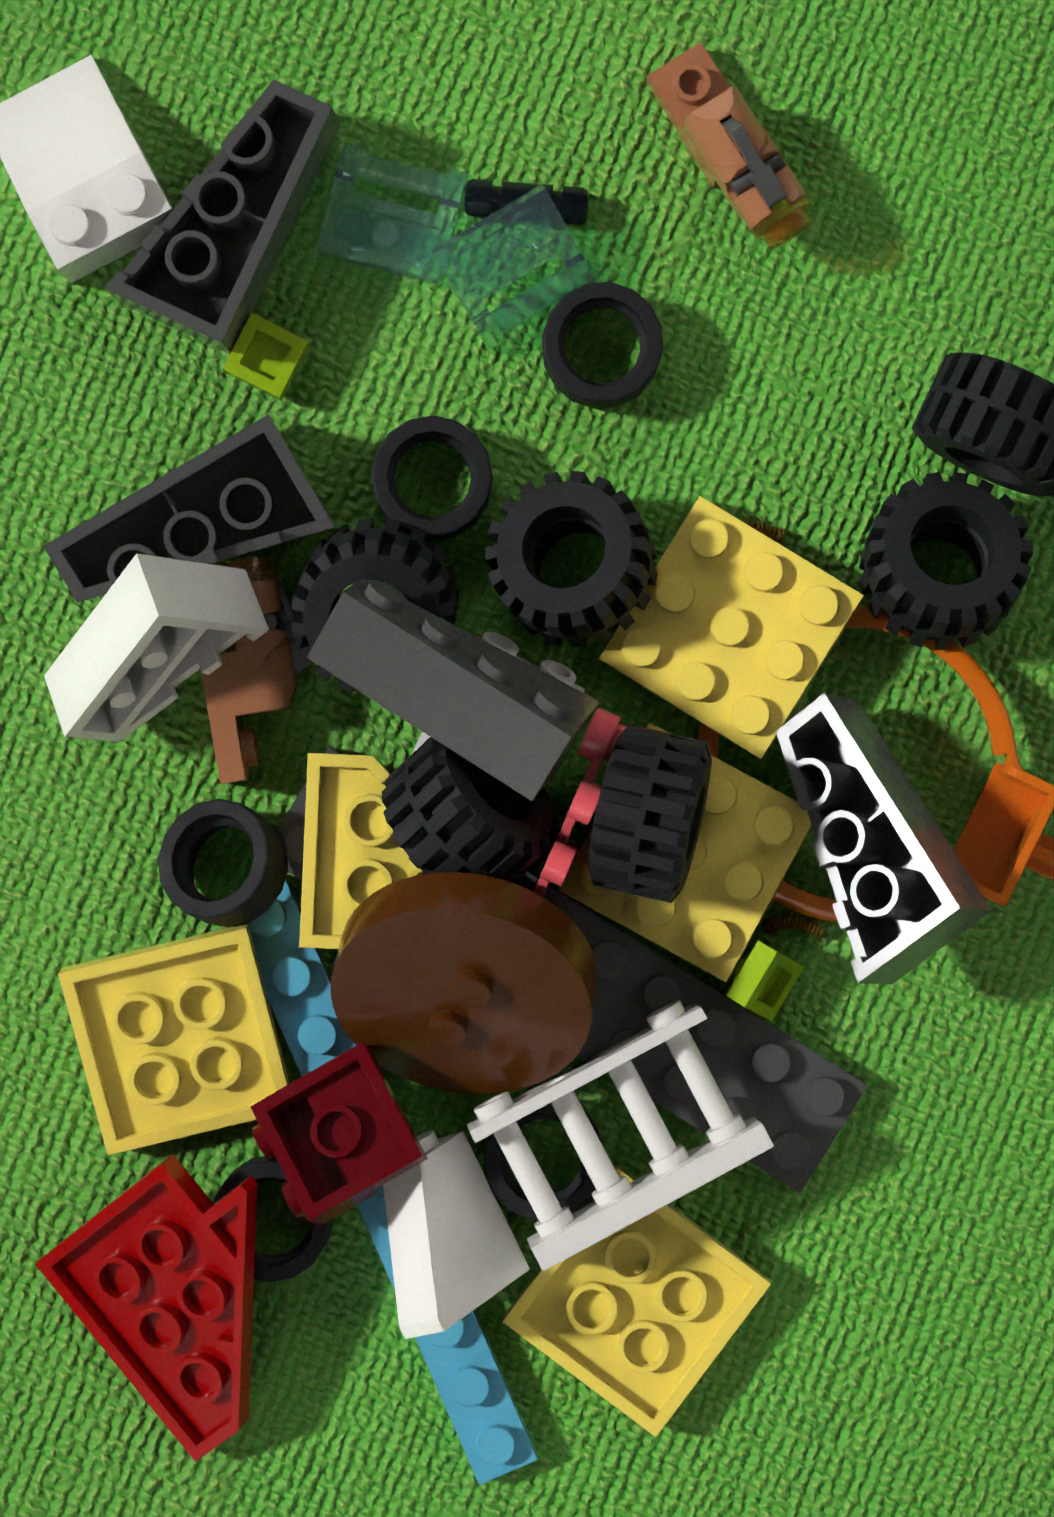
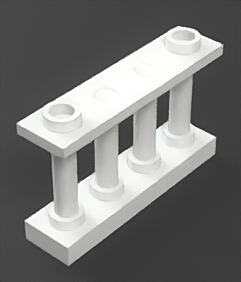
(673, 1168)

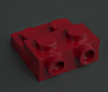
(336, 1135)

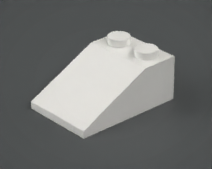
(79, 170)

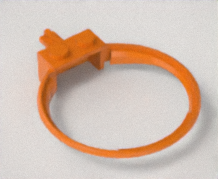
(1007, 818)

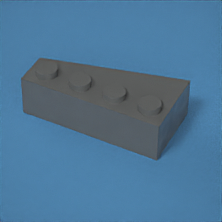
(231, 224)
(205, 511)
(453, 685)
(884, 854)

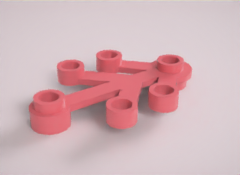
(595, 746)

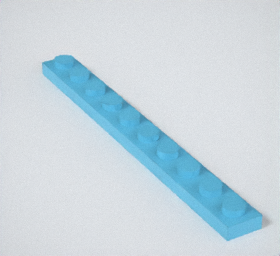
(461, 1355)

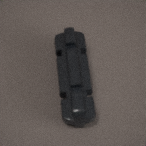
(484, 198)

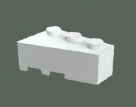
(145, 640)

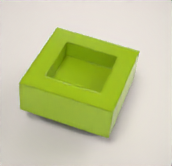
(266, 356)
(763, 980)

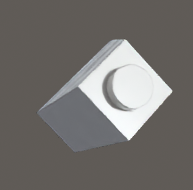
(446, 1238)

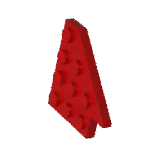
(170, 1297)

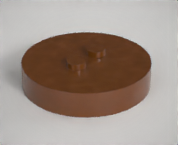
(465, 983)

